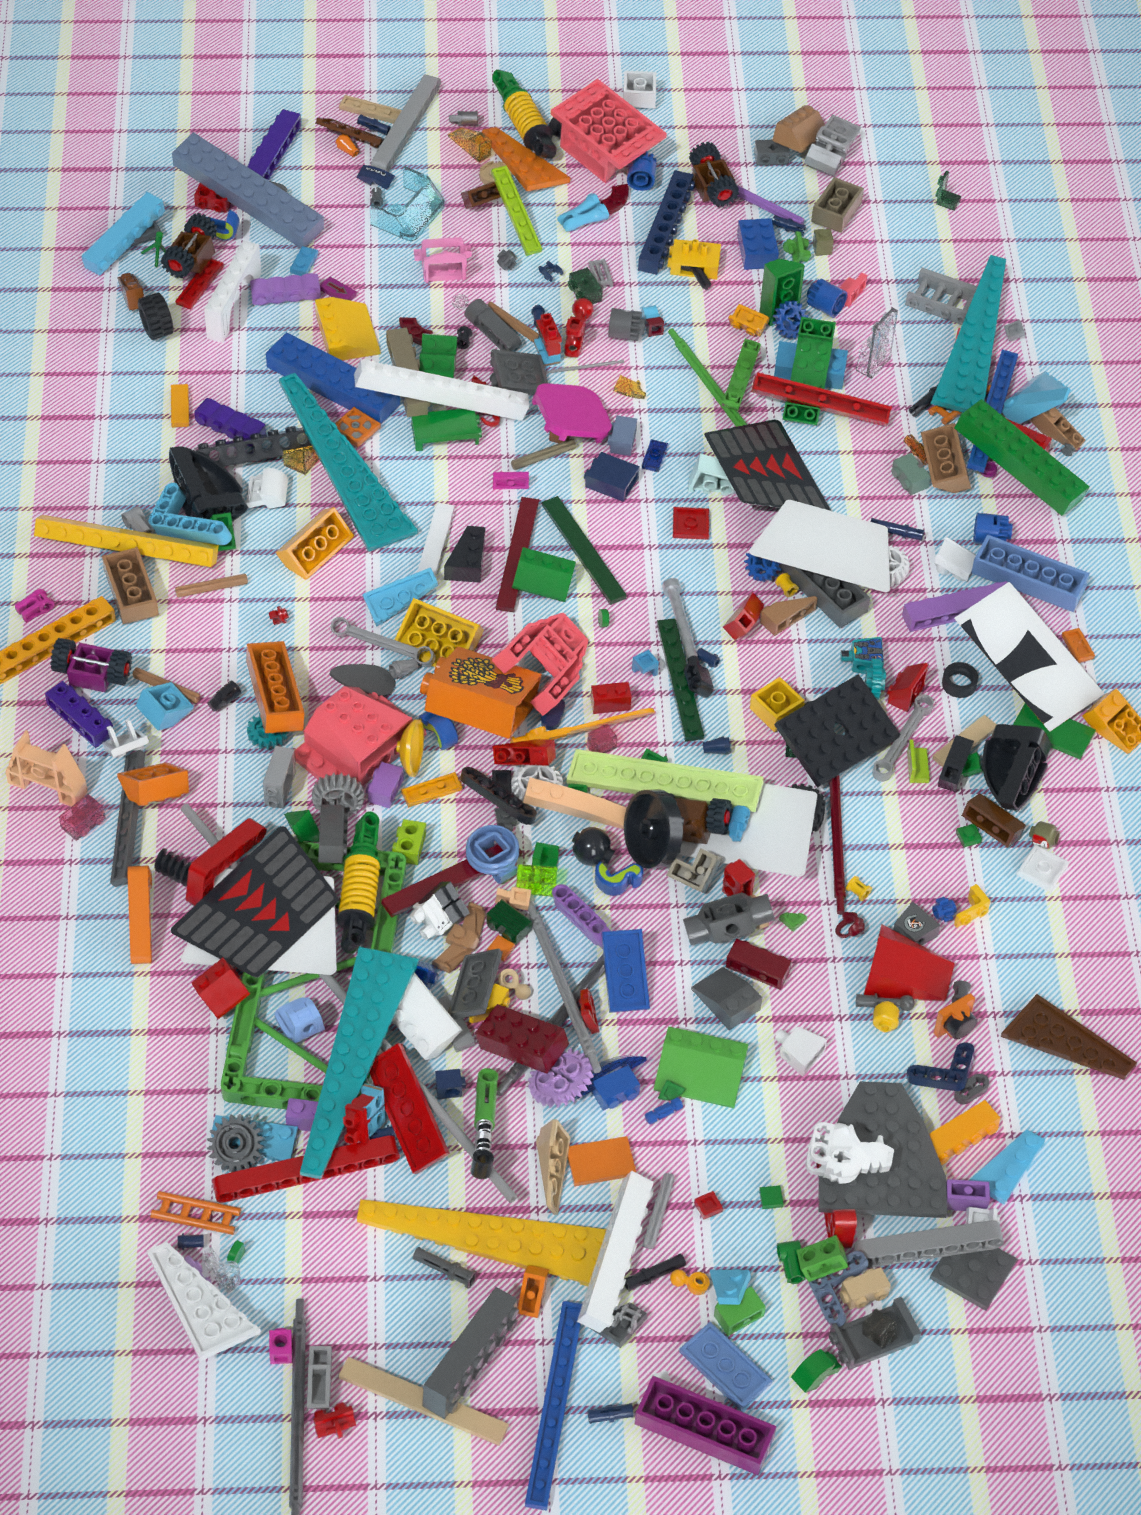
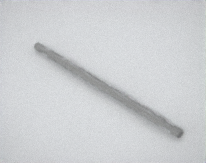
(584, 366)

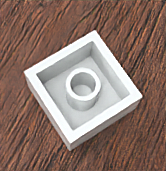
(640, 88)

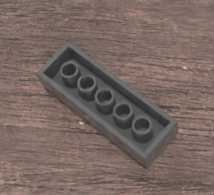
(836, 598)
(470, 1353)

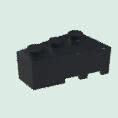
(467, 556)

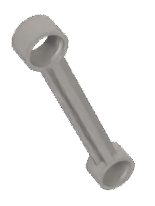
(382, 641)
(906, 733)

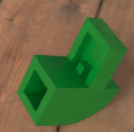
(815, 1370)

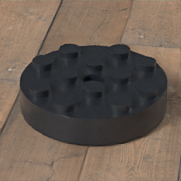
(653, 828)

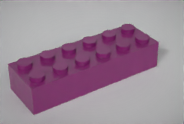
(705, 1425)

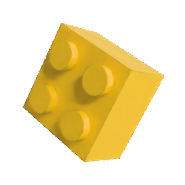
(775, 702)

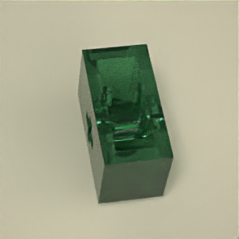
(585, 285)

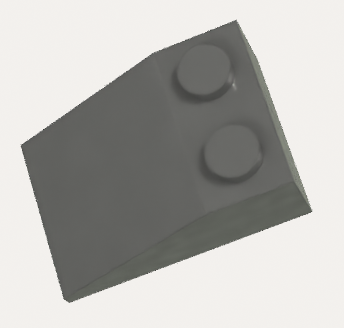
(728, 997)

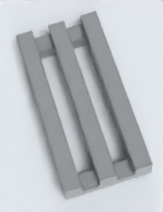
(602, 282)

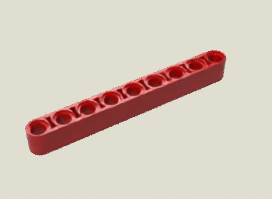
(287, 1172)

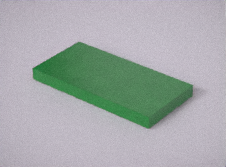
(1068, 737)

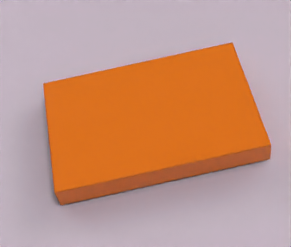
(600, 1161)

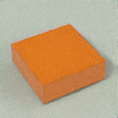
(504, 945)

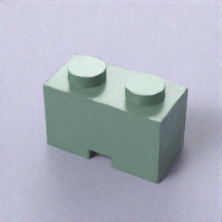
(910, 474)

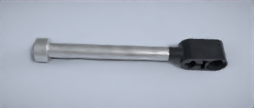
(697, 676)

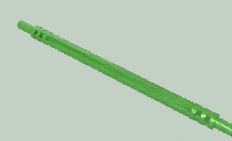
(705, 377)

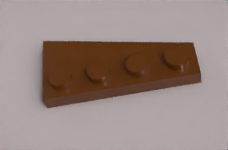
(346, 129)

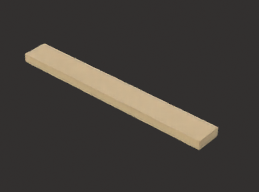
(412, 1397)

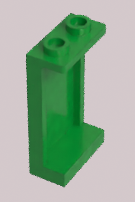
(445, 426)

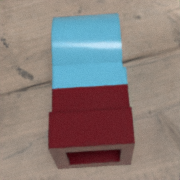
(652, 319)

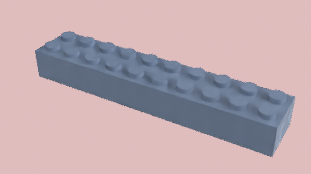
(248, 190)

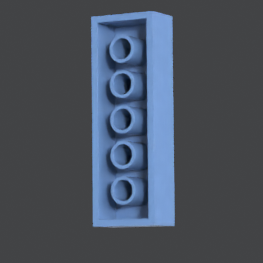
(1030, 573)

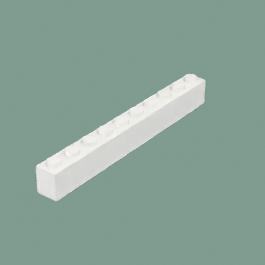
(441, 390)

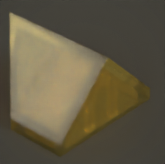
(300, 459)

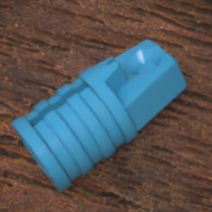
(738, 822)

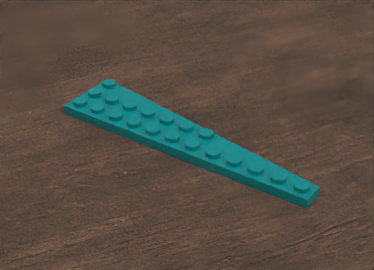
(969, 363)
(364, 498)
(368, 1010)

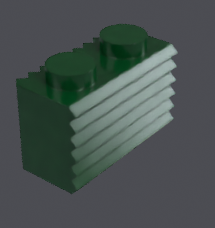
(508, 922)

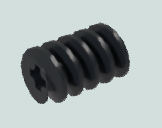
(172, 867)

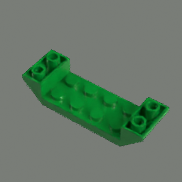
(810, 365)

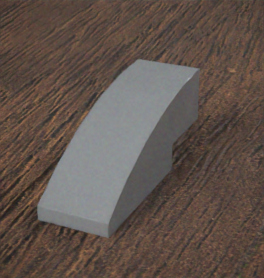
(319, 1377)

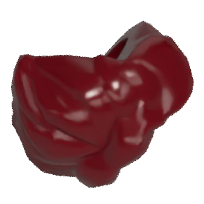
(857, 927)

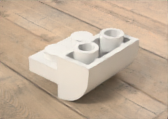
(267, 489)

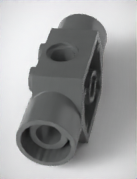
(728, 918)

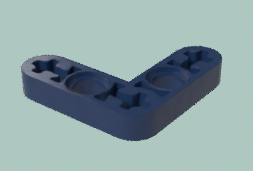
(951, 1074)

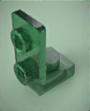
(946, 198)

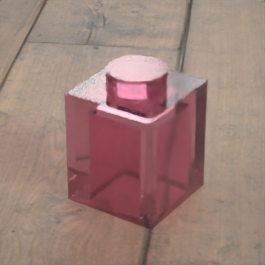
(602, 740)

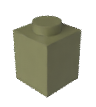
(823, 242)

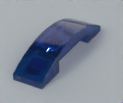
(610, 1065)

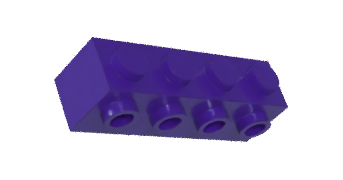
(78, 713)

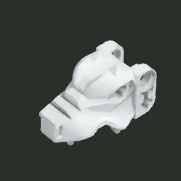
(845, 1154)

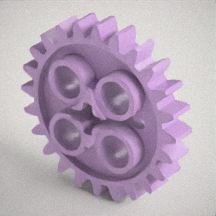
(563, 1081)

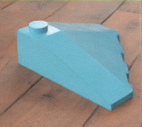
(1035, 397)

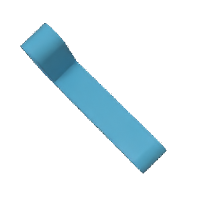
(168, 523)

